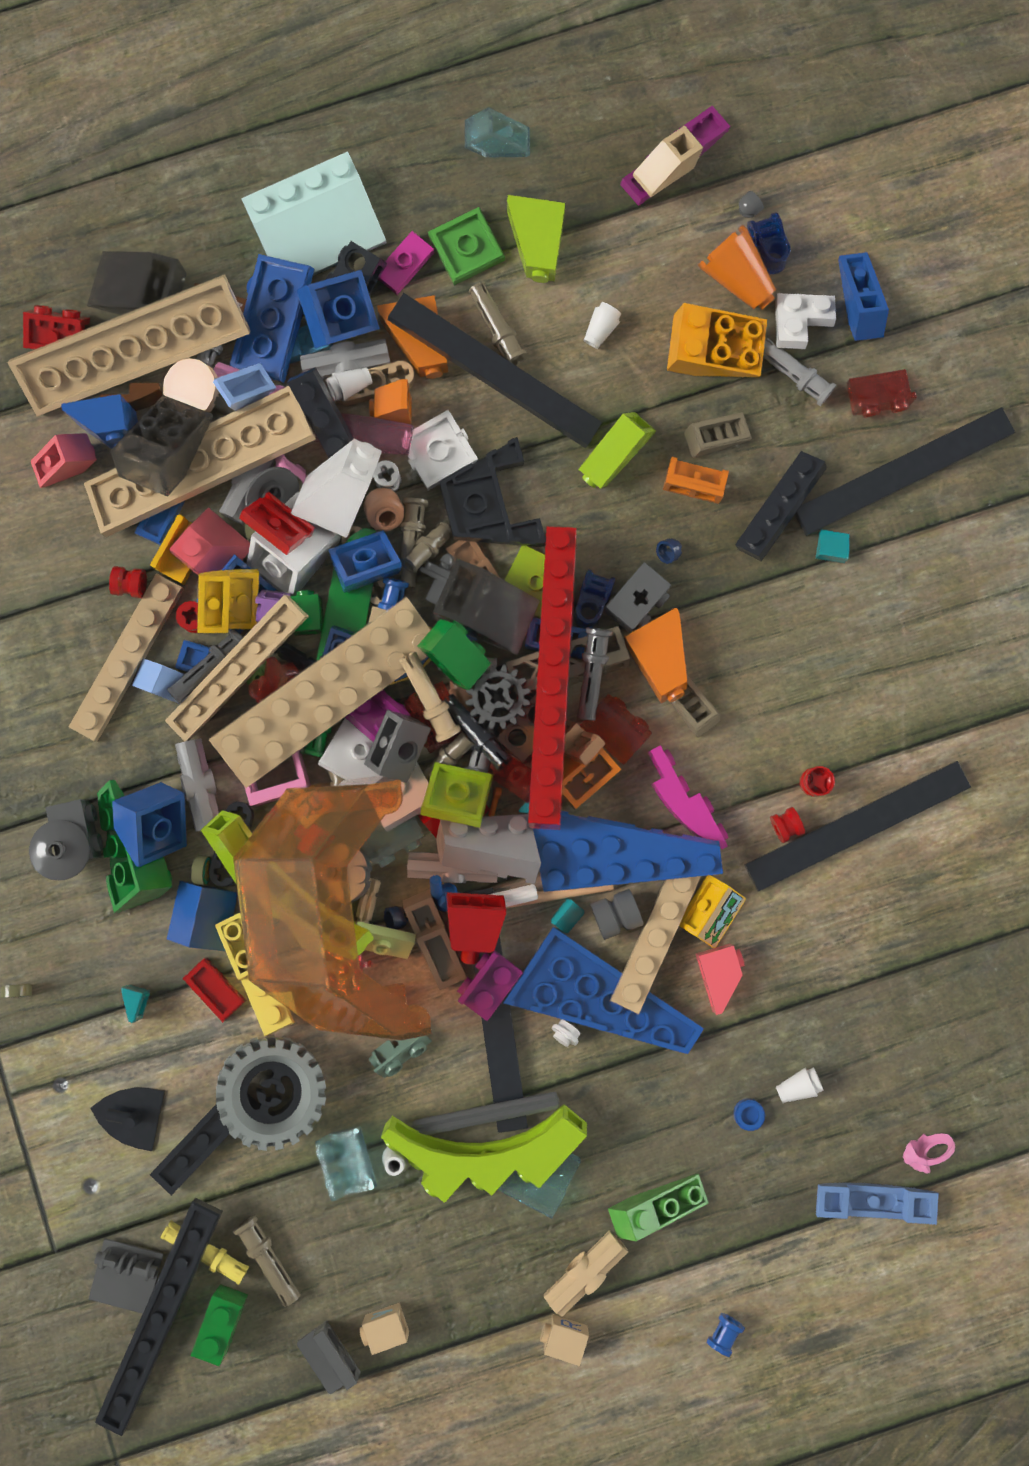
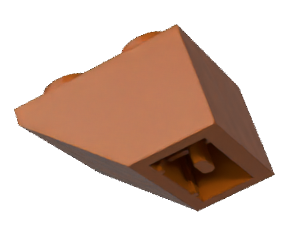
(583, 781)

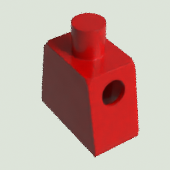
(474, 923)

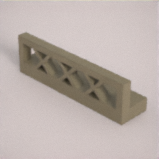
(617, 660)

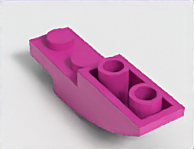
(691, 811)

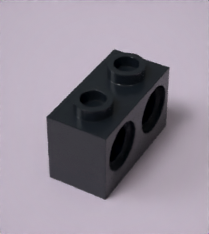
(371, 271)

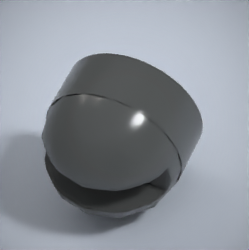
(750, 205)

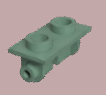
(389, 1059)

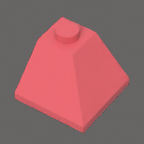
(209, 544)

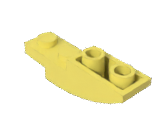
(269, 1012)

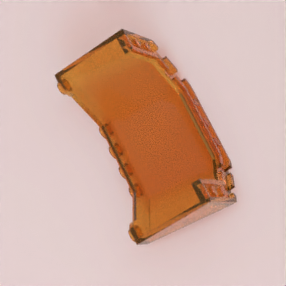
(301, 909)

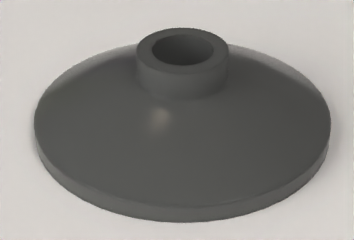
(277, 481)
(73, 850)

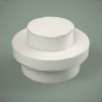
(565, 1033)

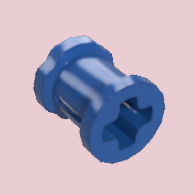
(393, 592)
(725, 1334)

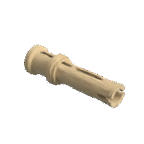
(435, 709)

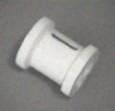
(392, 470)

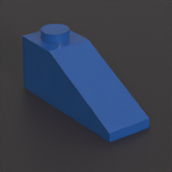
(863, 297)

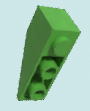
(657, 1208)

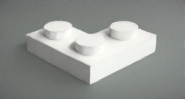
(797, 312)

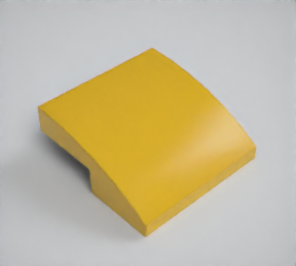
(227, 600)

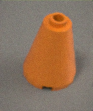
(741, 270)

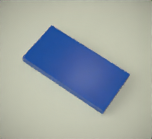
(272, 316)

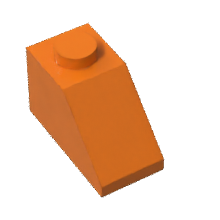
(392, 402)

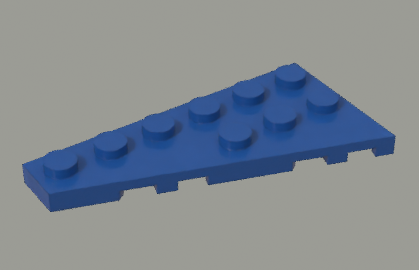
(614, 853)
(578, 987)

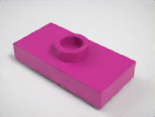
(405, 262)

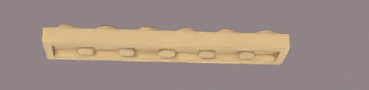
(126, 657)
(236, 668)
(653, 943)

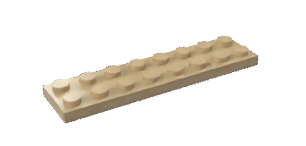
(130, 345)
(227, 450)
(321, 694)

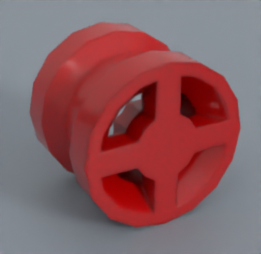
(182, 616)
(787, 824)

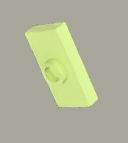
(389, 941)

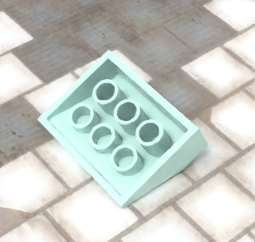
(315, 215)

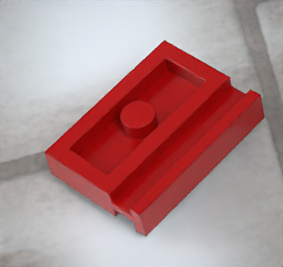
(276, 523)

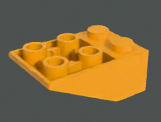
(716, 343)

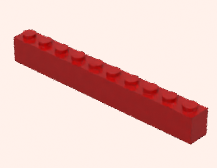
(553, 679)

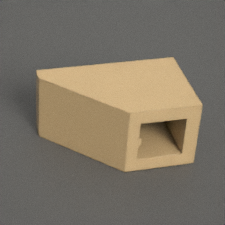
(668, 161)

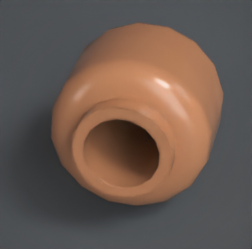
(383, 509)

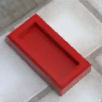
(214, 989)

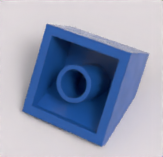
(338, 308)
(103, 417)
(151, 822)

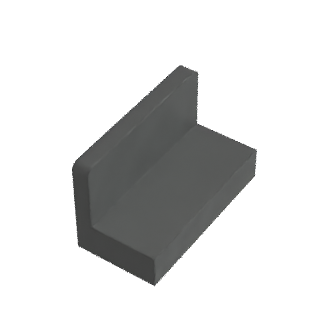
(329, 1358)

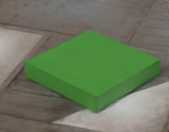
(466, 246)

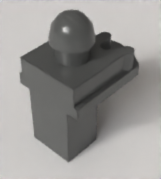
(440, 574)

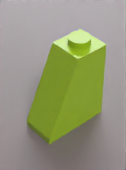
(537, 233)
(616, 449)

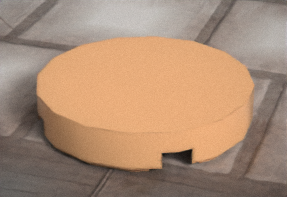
(192, 384)

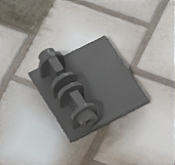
(125, 1275)

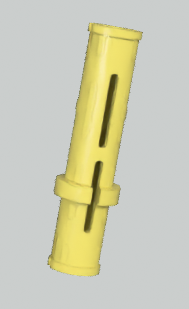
(213, 1257)

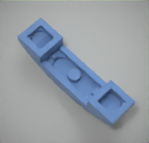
(877, 1201)

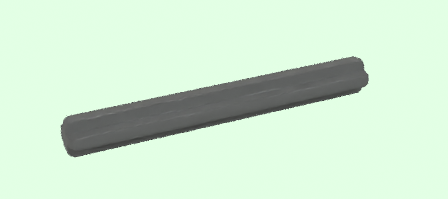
(487, 1114)

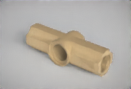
(585, 1273)

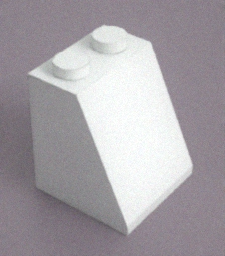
(337, 488)
(291, 571)

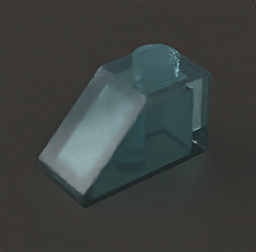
(496, 135)

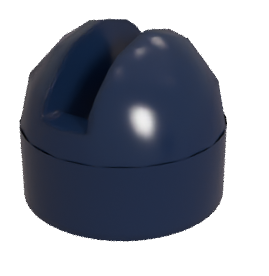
(671, 554)
(395, 918)

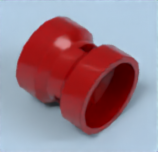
(128, 582)
(821, 778)

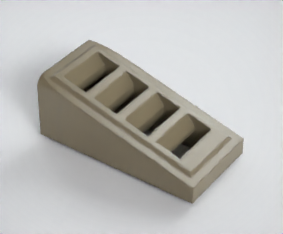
(700, 440)
(690, 719)

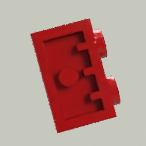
(45, 327)

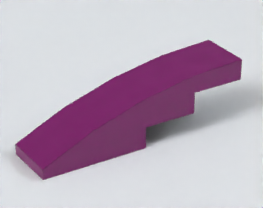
(705, 127)

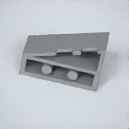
(498, 846)

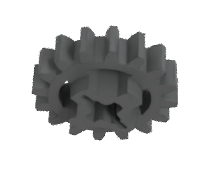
(490, 709)

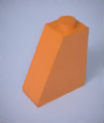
(421, 357)
(660, 655)

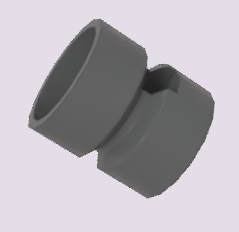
(616, 914)

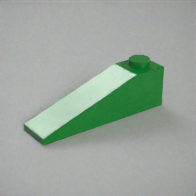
(128, 883)

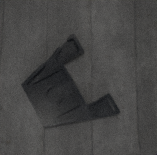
(477, 505)

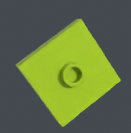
(528, 574)
(457, 794)

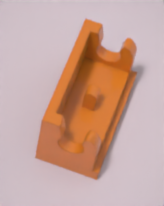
(695, 481)

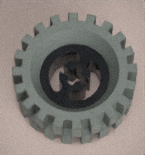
(256, 1123)

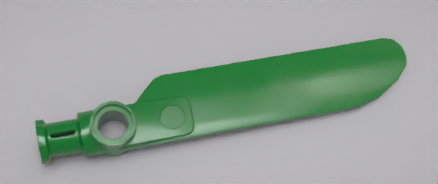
(346, 611)

